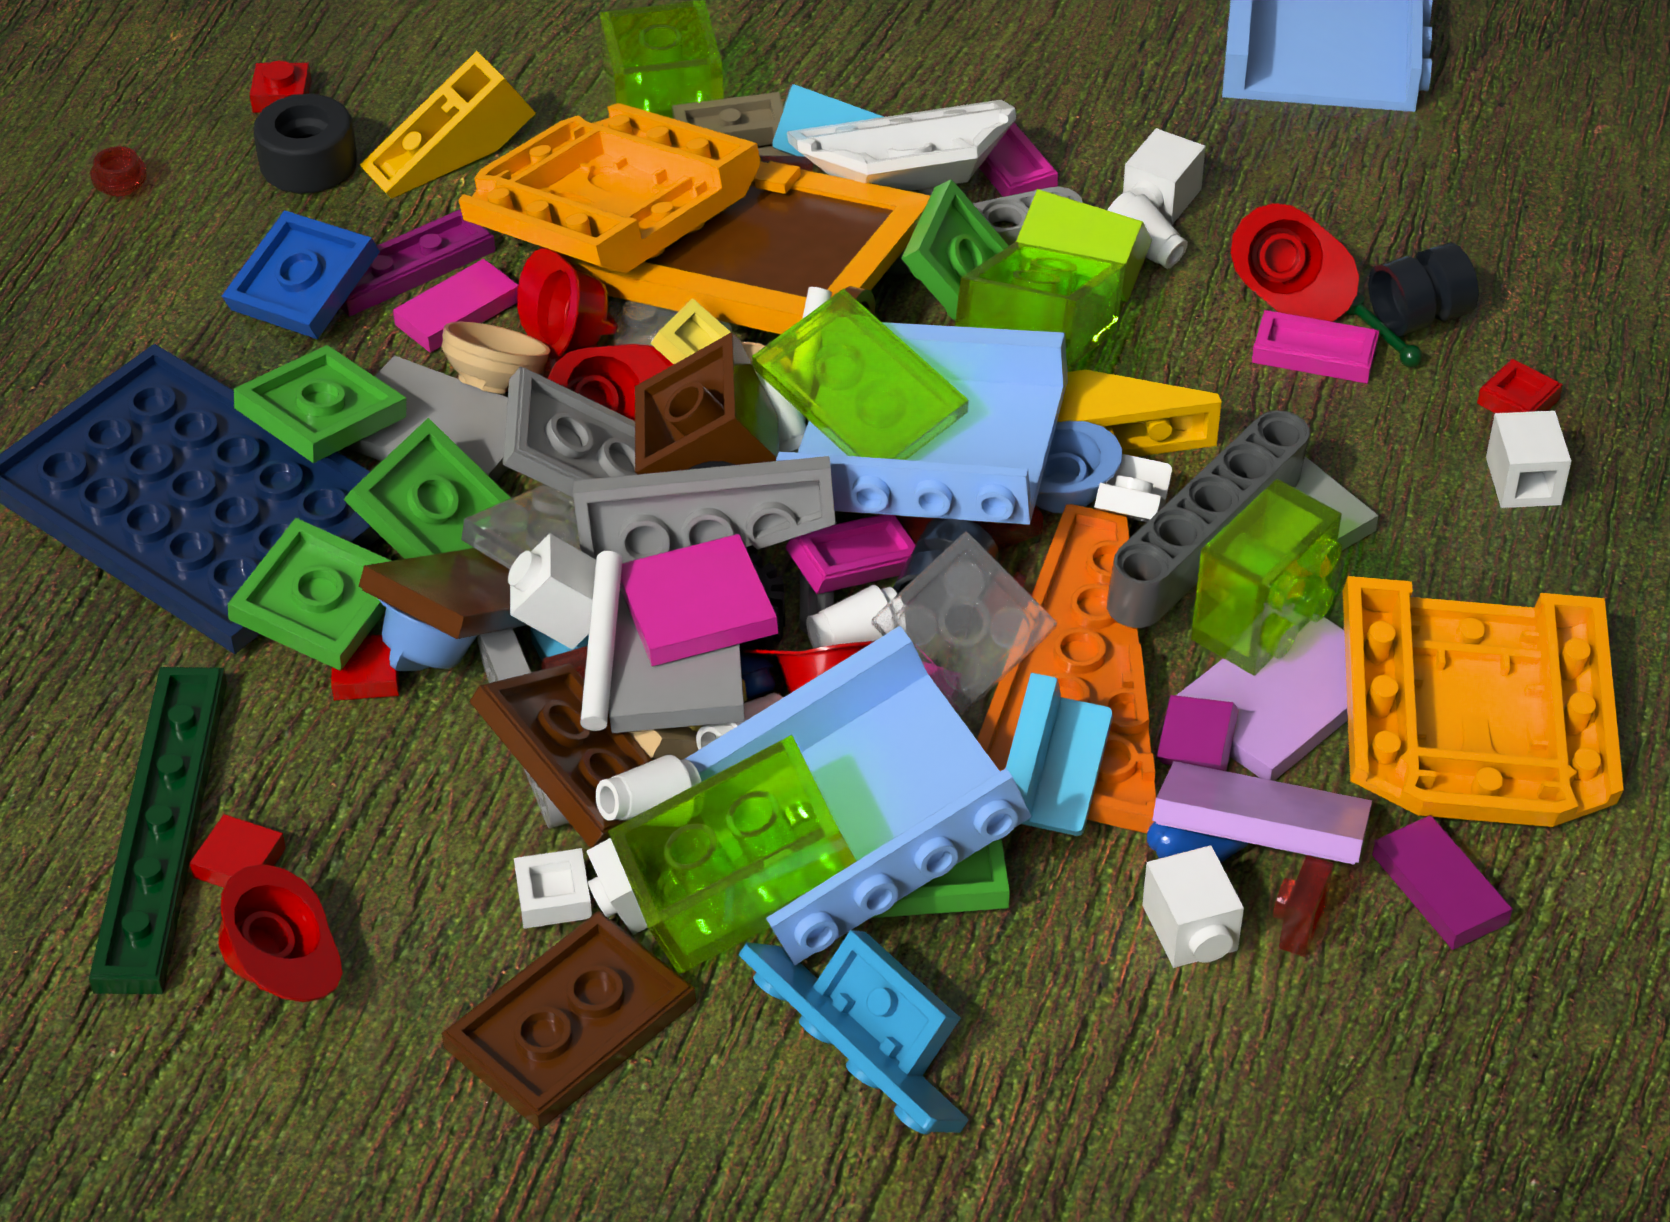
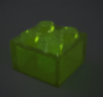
(661, 56)
(1266, 577)

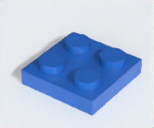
(301, 274)

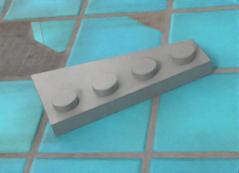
(694, 506)

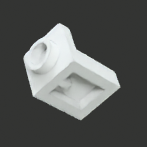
(1136, 489)

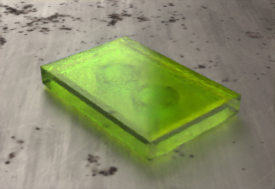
(859, 382)

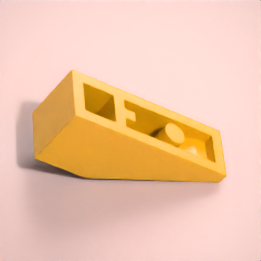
(452, 128)
(1143, 413)

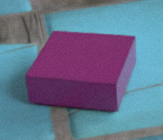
(1198, 732)

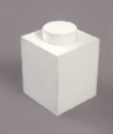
(1166, 172)
(1528, 459)
(554, 590)
(1192, 906)

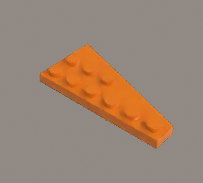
(1093, 664)

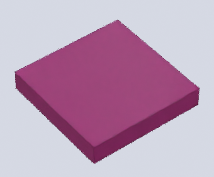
(696, 600)

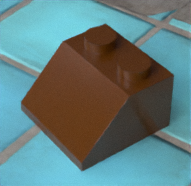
(704, 412)

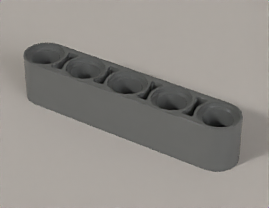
(1165, 553)

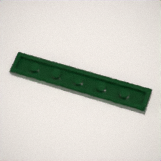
(159, 833)

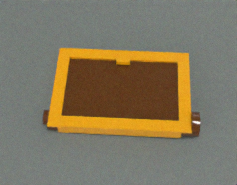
(774, 244)

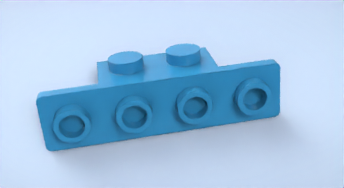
(873, 1016)

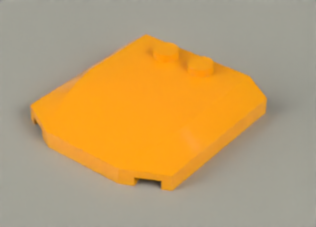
(612, 186)
(1481, 704)

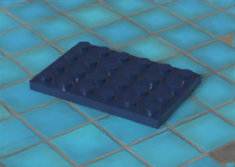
(174, 488)

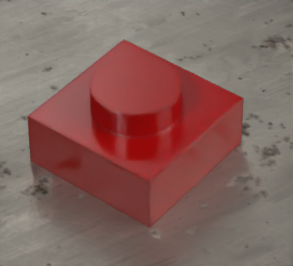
(277, 81)

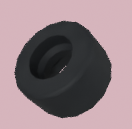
(305, 143)

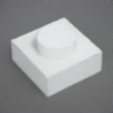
(612, 887)
(552, 888)

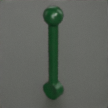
(1409, 354)

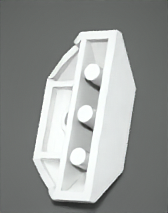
(908, 148)

